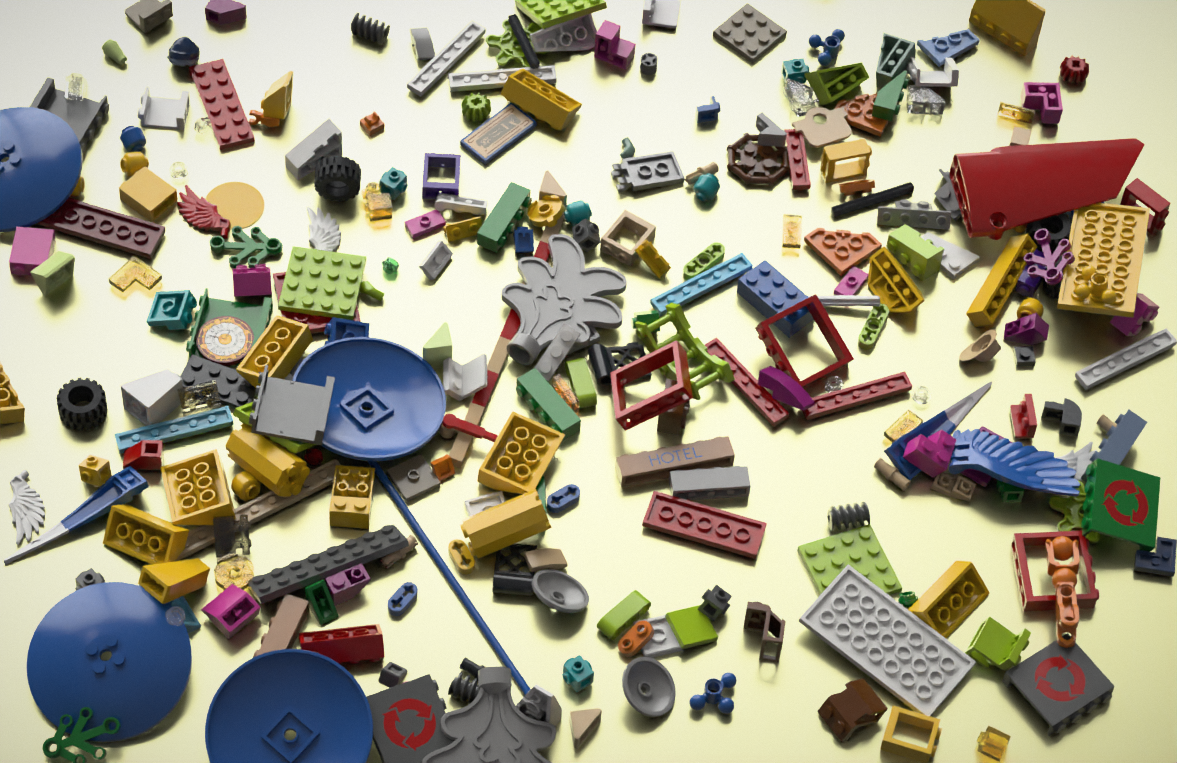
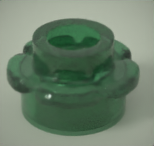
(390, 265)

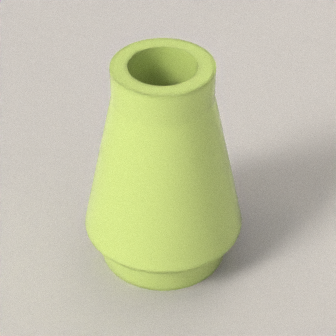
(113, 50)

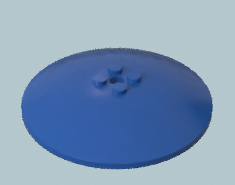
(40, 167)
(389, 379)
(139, 680)
(283, 694)

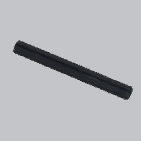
(872, 199)

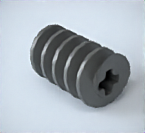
(368, 29)
(848, 514)
(464, 688)

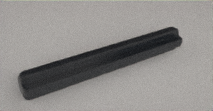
(523, 41)

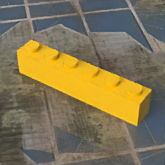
(1000, 281)

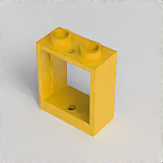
(845, 151)
(906, 749)

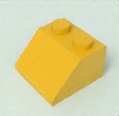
(278, 97)

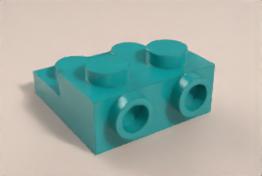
(172, 309)

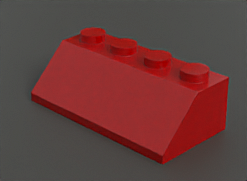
(346, 643)

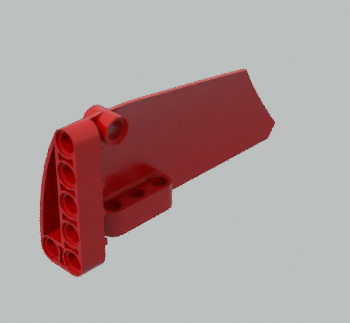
(1037, 181)

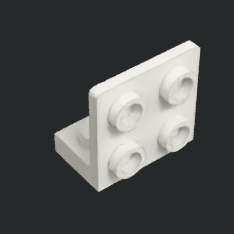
(661, 13)
(465, 379)

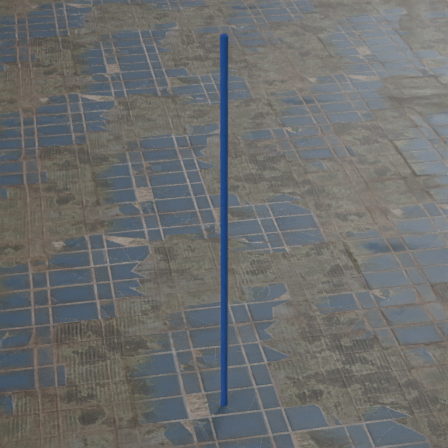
(450, 577)

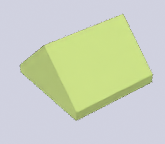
(54, 271)
(438, 347)

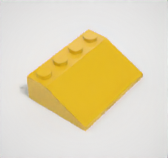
(1010, 21)
(519, 455)
(197, 489)

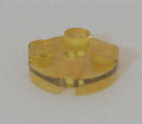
(237, 563)

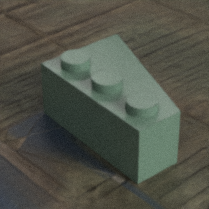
(893, 58)

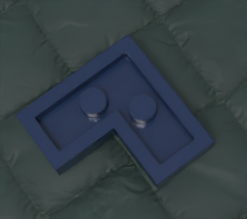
(1160, 561)

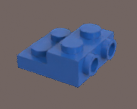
(344, 328)

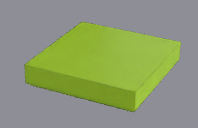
(691, 627)

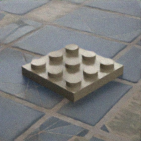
(749, 33)

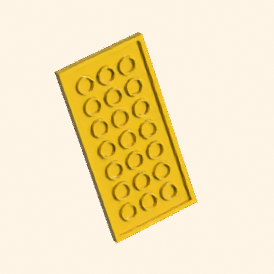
(1113, 243)

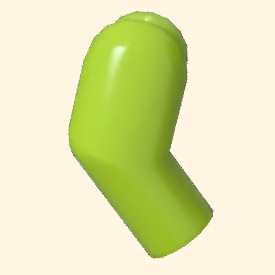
(369, 289)

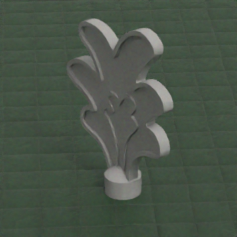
(560, 296)
(493, 727)

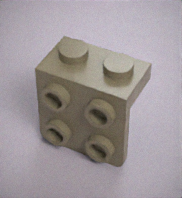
(149, 13)

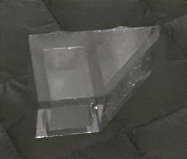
(75, 87)
(800, 96)
(924, 101)

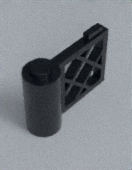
(604, 363)
(513, 580)

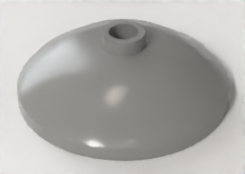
(560, 591)
(648, 686)

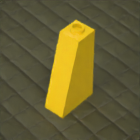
(173, 579)

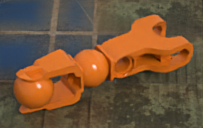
(1064, 582)

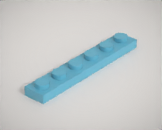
(702, 283)
(176, 428)

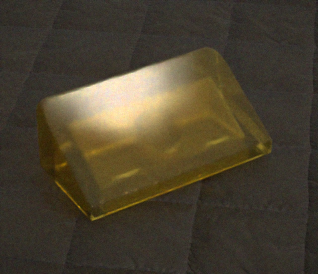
(1016, 112)

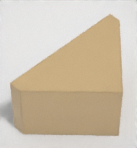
(551, 187)
(582, 724)

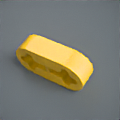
(458, 558)

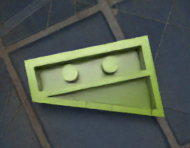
(836, 81)
(915, 251)

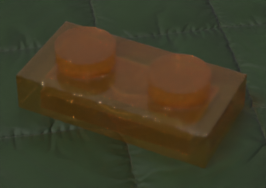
(565, 392)

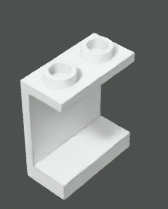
(945, 78)
(164, 112)

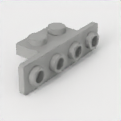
(947, 196)
(913, 215)

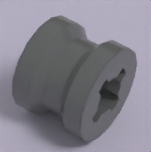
(648, 63)

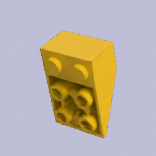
(351, 497)

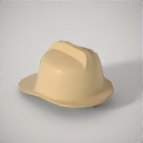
(982, 349)

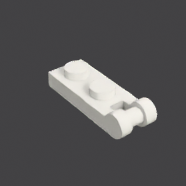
(461, 204)

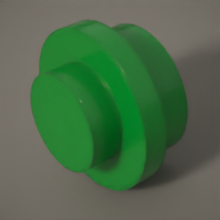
(907, 598)

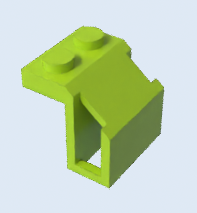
(997, 645)

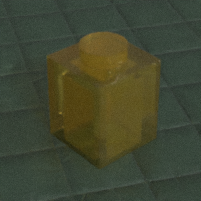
(993, 743)

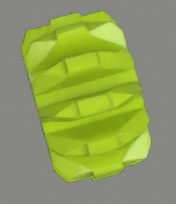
(476, 107)

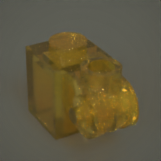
(377, 205)

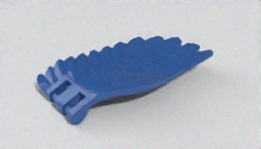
(1012, 463)

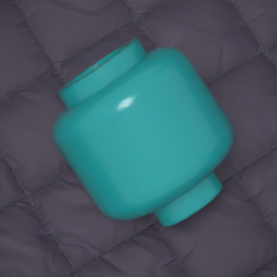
(706, 187)
(577, 212)

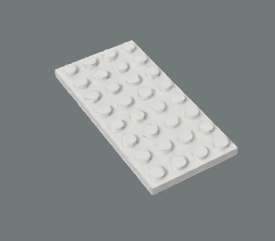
(887, 641)

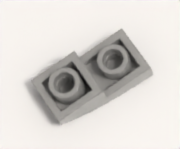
(423, 43)

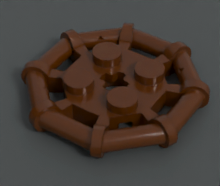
(754, 168)

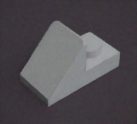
(770, 133)

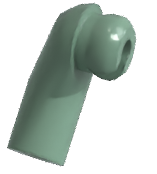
(629, 149)

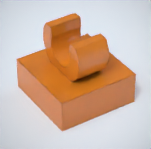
(372, 123)
(443, 467)

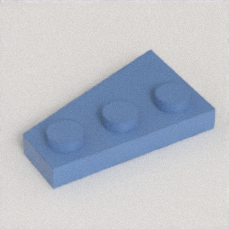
(948, 46)

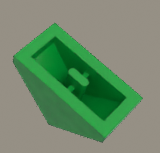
(321, 602)

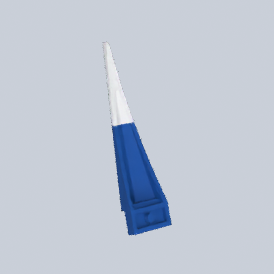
(945, 420)
(114, 491)

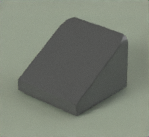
(392, 675)

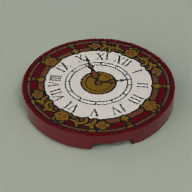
(225, 340)

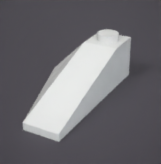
(566, 36)
(541, 706)

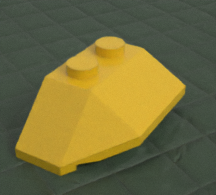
(892, 283)

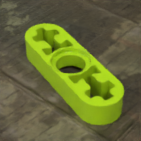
(705, 254)
(874, 334)

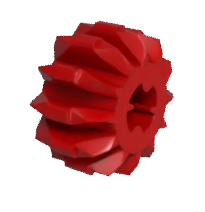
(1074, 69)

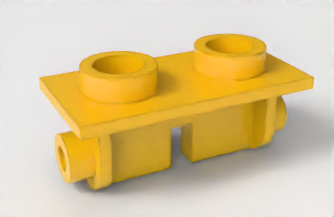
(462, 229)
(653, 260)

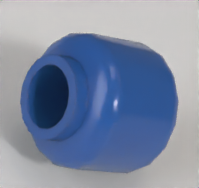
(133, 139)

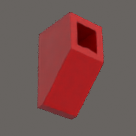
(145, 455)

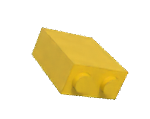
(148, 194)

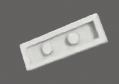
(557, 351)

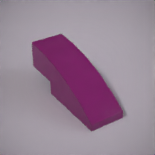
(784, 388)

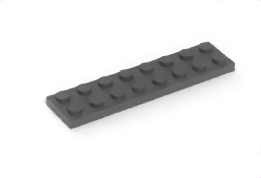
(327, 563)

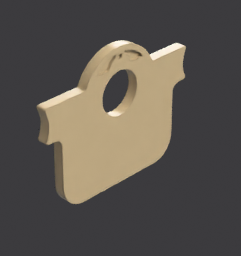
(824, 134)

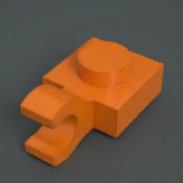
(268, 121)

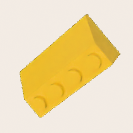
(540, 99)
(277, 347)
(144, 535)
(951, 598)

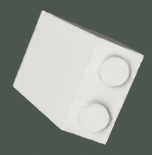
(152, 396)

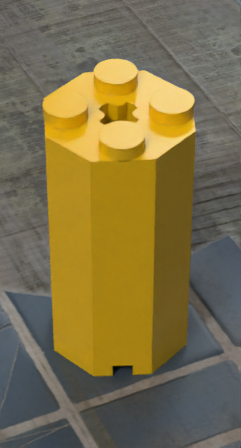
(267, 461)
(505, 524)

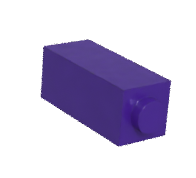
(1026, 285)

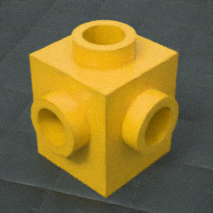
(95, 470)

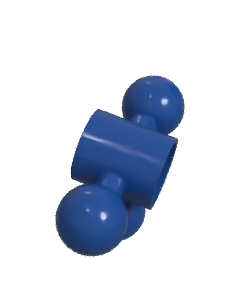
(830, 45)
(725, 705)

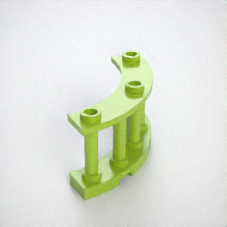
(719, 368)

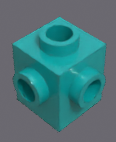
(795, 70)
(393, 182)
(578, 673)

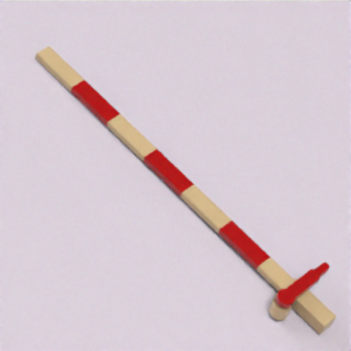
(469, 426)

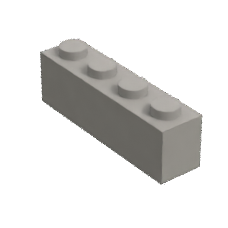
(710, 483)

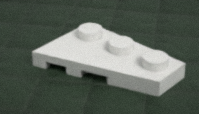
(954, 259)

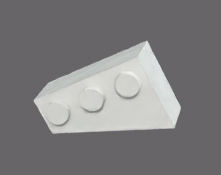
(320, 143)

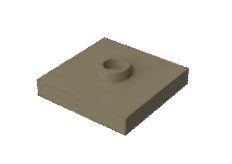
(413, 478)

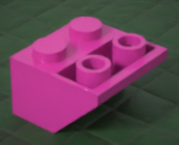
(252, 280)
(231, 610)

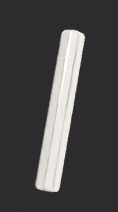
(848, 300)

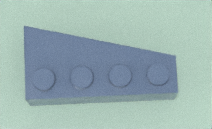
(1119, 439)

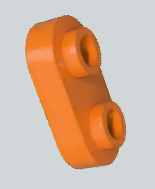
(863, 185)
(636, 638)

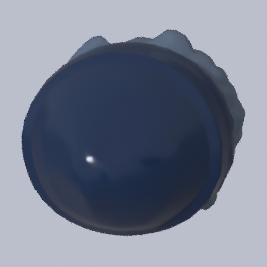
(183, 52)

